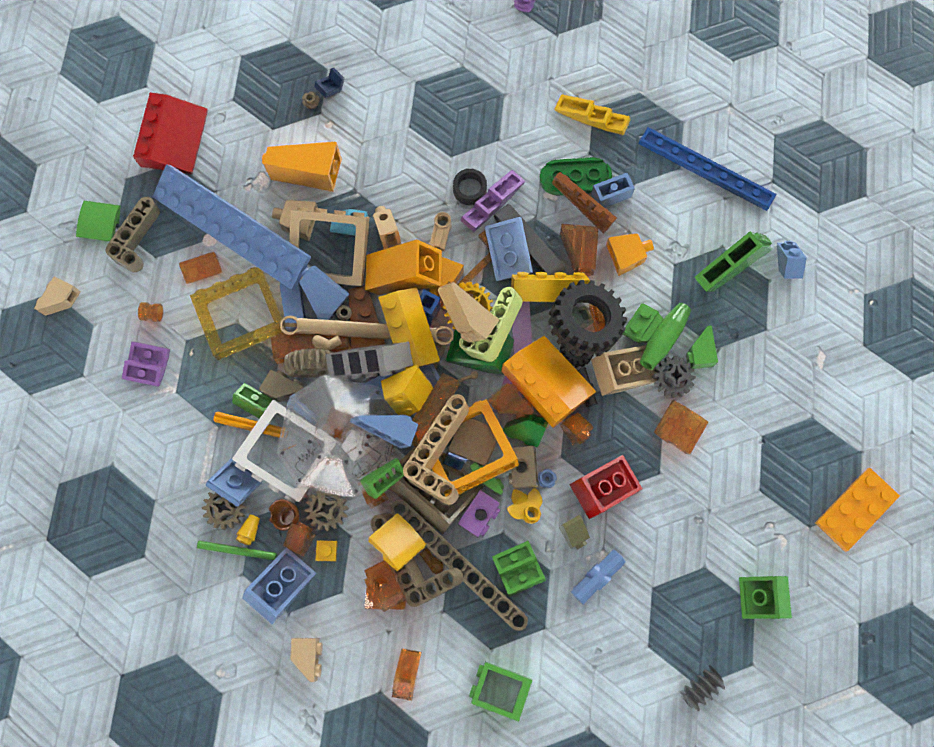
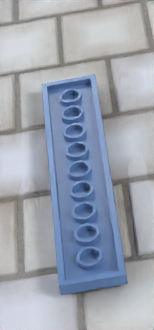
(231, 227)

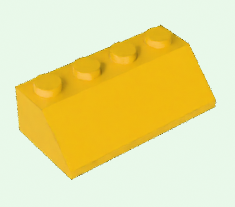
(409, 324)

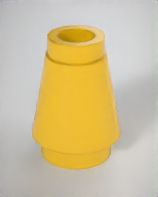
(248, 530)

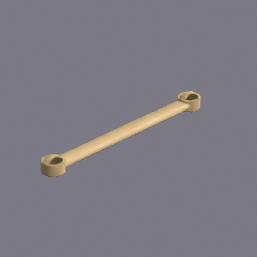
(350, 329)

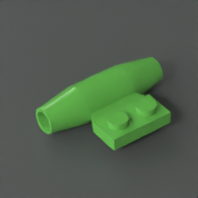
(658, 333)

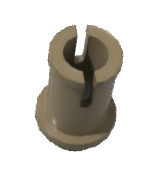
(347, 310)

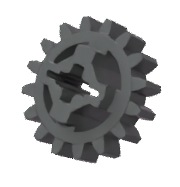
(669, 383)

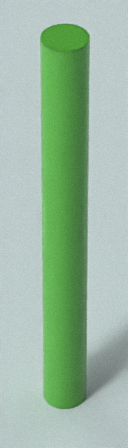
(236, 550)

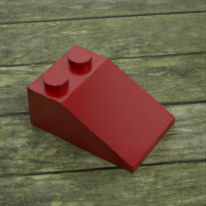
(605, 487)

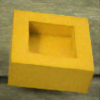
(326, 550)

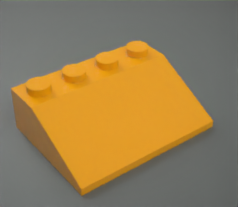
(547, 380)

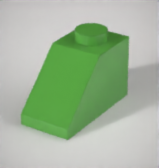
(703, 351)

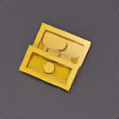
(397, 542)

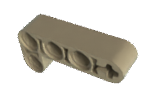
(151, 211)

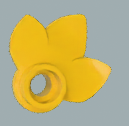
(523, 503)

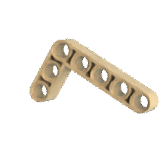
(435, 449)

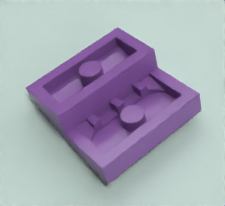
(146, 364)

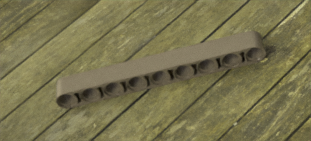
(468, 568)

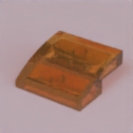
(681, 427)

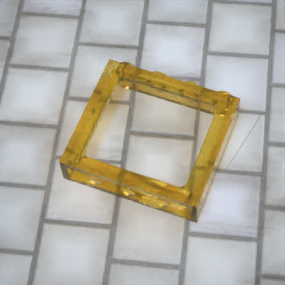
(220, 289)

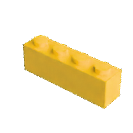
(543, 286)

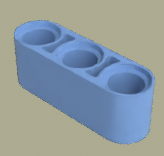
(292, 304)

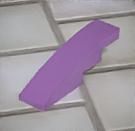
(493, 200)

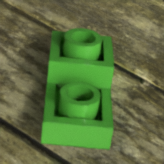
(493, 485)

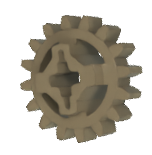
(318, 513)
(220, 514)

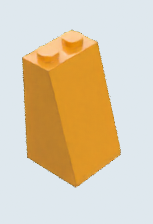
(304, 164)
(403, 268)

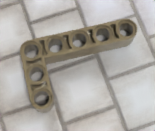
(417, 581)

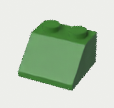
(765, 597)

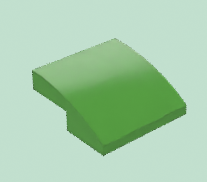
(97, 220)
(518, 568)

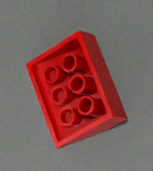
(170, 133)

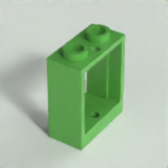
(521, 696)

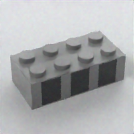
(369, 361)

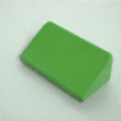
(251, 400)

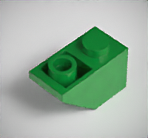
(527, 429)

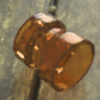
(147, 311)

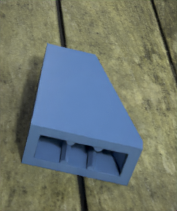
(322, 292)

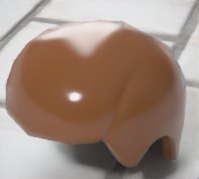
(283, 514)

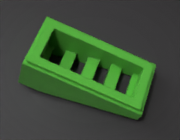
(373, 478)

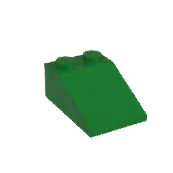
(458, 356)

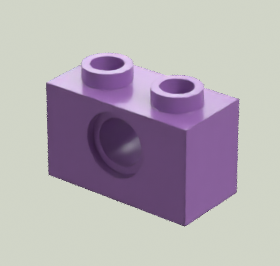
(481, 502)

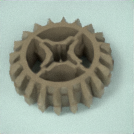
(306, 363)

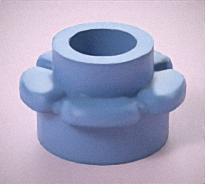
(547, 473)

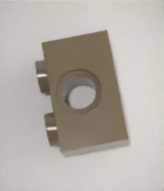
(529, 478)

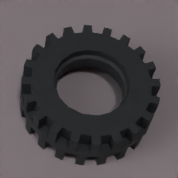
(578, 338)

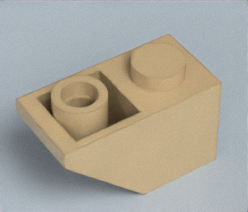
(57, 297)
(305, 656)

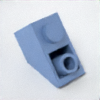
(791, 260)

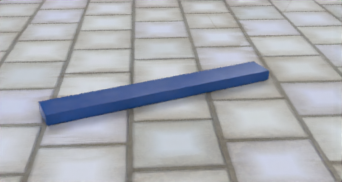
(707, 169)

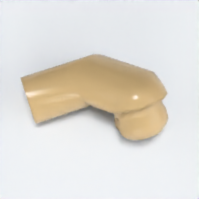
(323, 343)

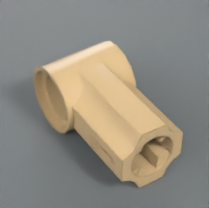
(441, 233)

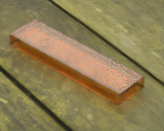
(440, 394)

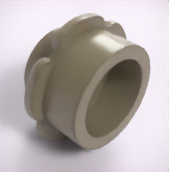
(310, 104)

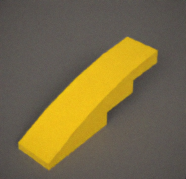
(591, 114)

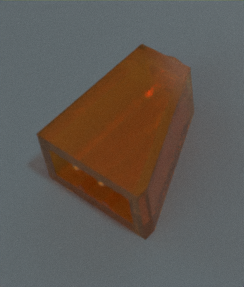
(580, 246)

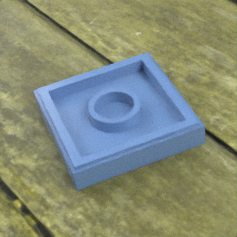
(233, 483)

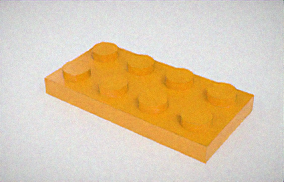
(857, 509)

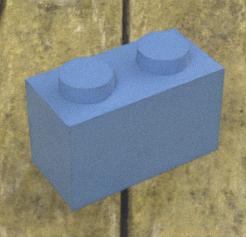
(613, 190)

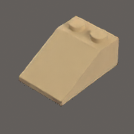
(466, 313)
(621, 370)

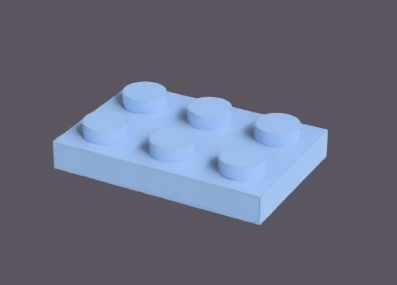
(508, 248)

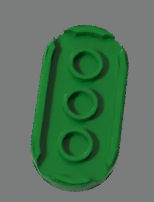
(581, 171)

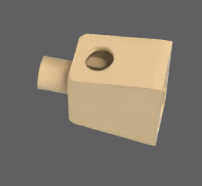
(285, 214)
(386, 225)

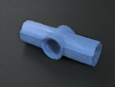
(598, 576)

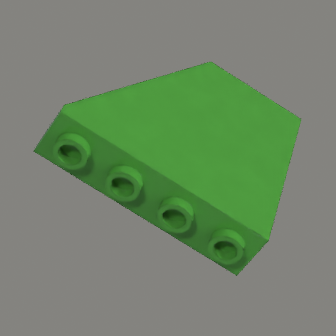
(734, 260)

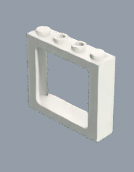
(259, 474)

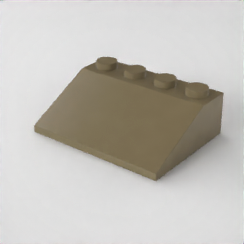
(431, 509)

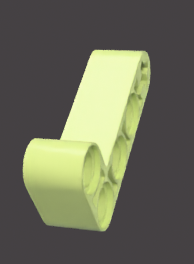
(507, 304)

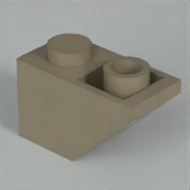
(279, 387)

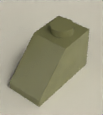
(575, 532)

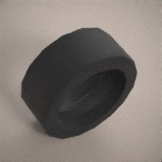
(469, 173)

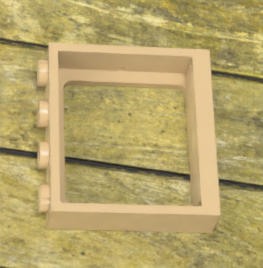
(361, 238)

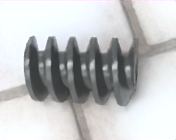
(702, 688)

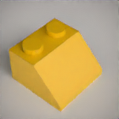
(406, 391)

